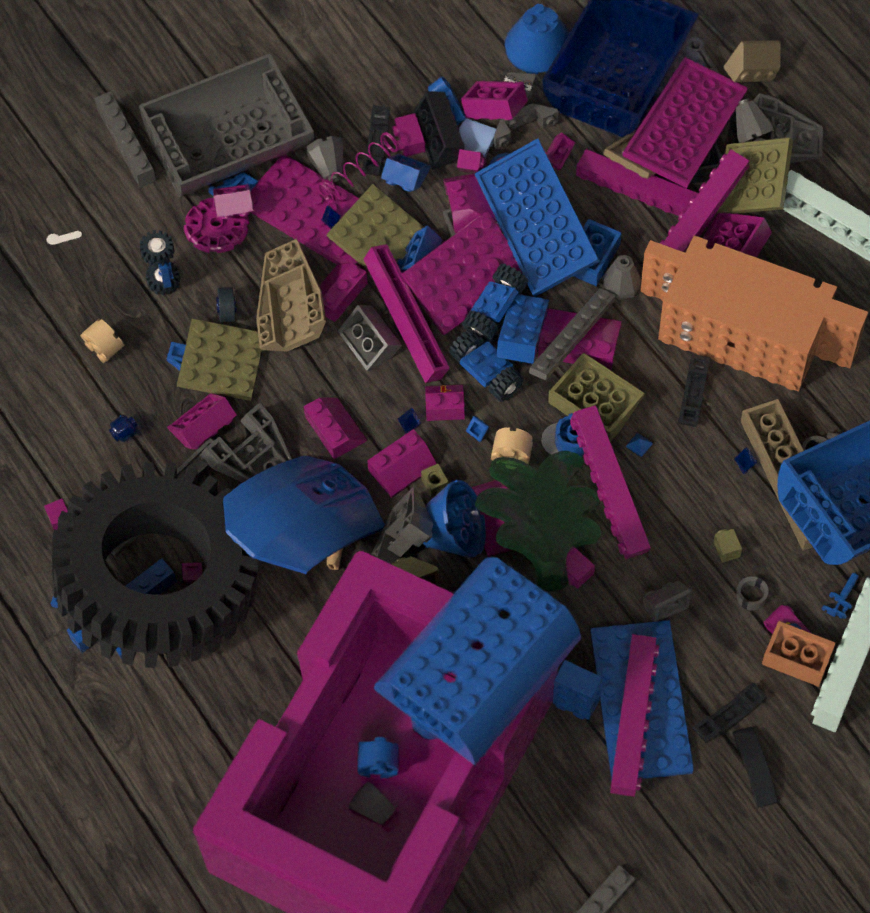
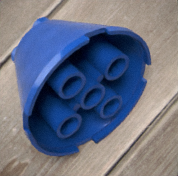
(536, 39)
(456, 521)

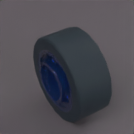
(226, 304)

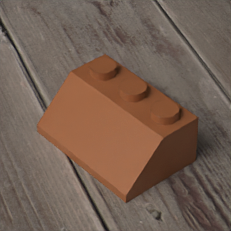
(798, 653)

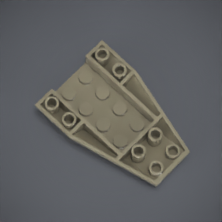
(289, 300)

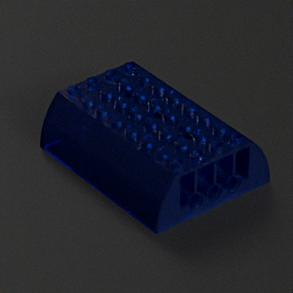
(583, 73)

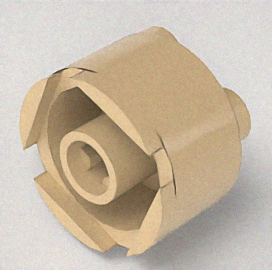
(102, 340)
(512, 444)

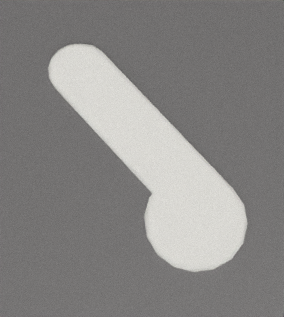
(55, 239)

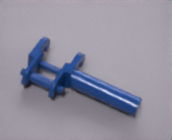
(841, 598)

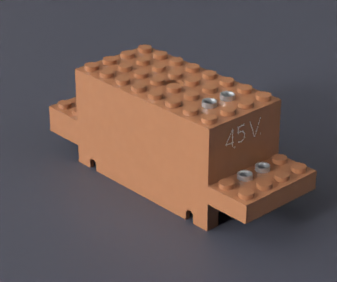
(749, 312)

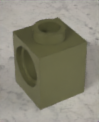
(432, 474)
(727, 545)

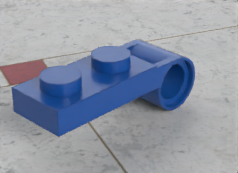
(442, 85)

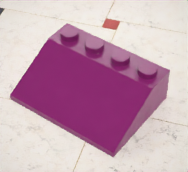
(738, 232)
(598, 343)

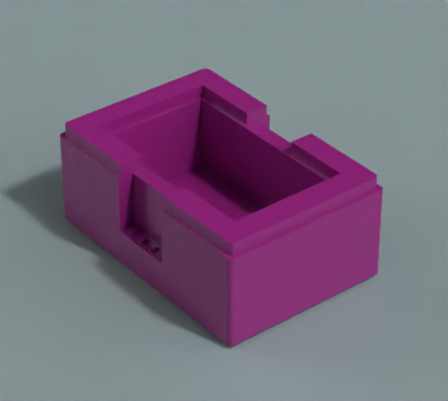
(318, 849)

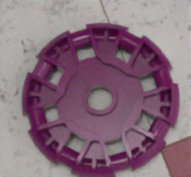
(211, 233)

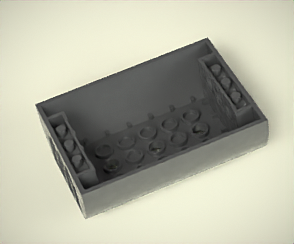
(224, 109)

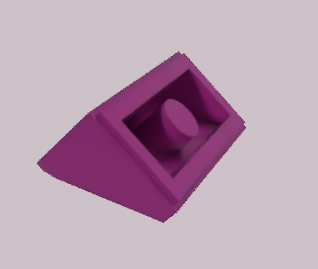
(559, 150)

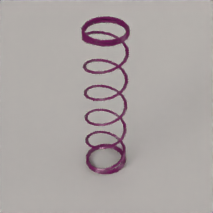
(363, 173)

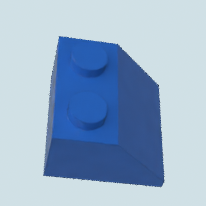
(405, 172)

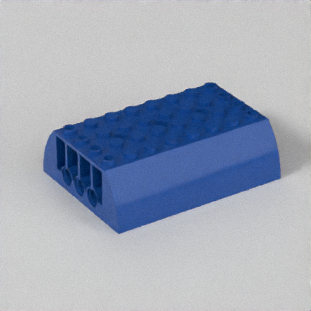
(823, 494)
(490, 681)

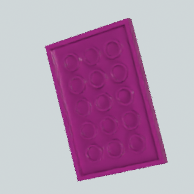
(458, 271)

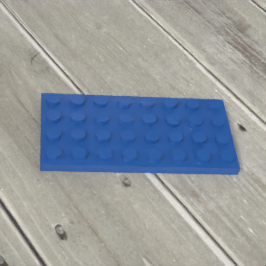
(536, 217)
(667, 735)

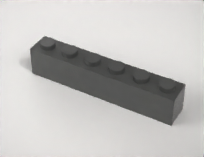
(125, 139)

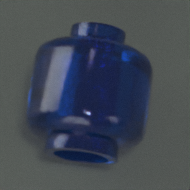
(123, 428)

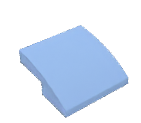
(477, 136)

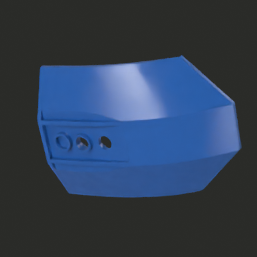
(291, 526)

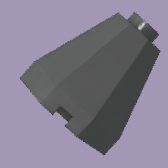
(751, 121)
(327, 157)
(622, 278)

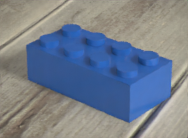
(522, 329)

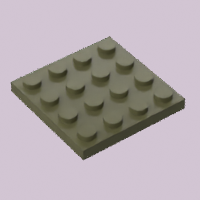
(765, 180)
(372, 223)
(220, 360)

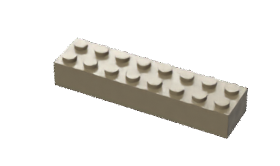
(773, 443)

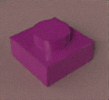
(191, 572)

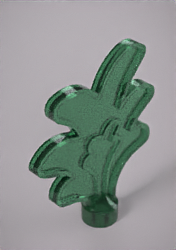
(541, 513)

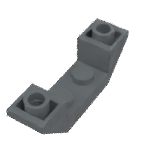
(544, 115)

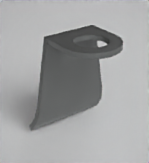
(372, 804)

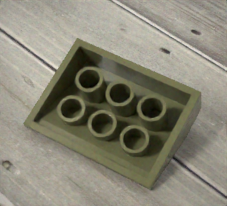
(592, 384)

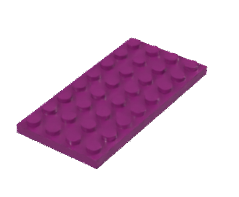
(685, 122)
(293, 204)

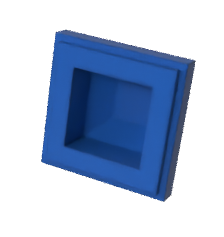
(477, 428)
(639, 445)

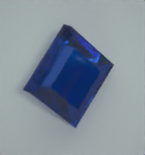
(330, 217)
(409, 420)
(745, 460)

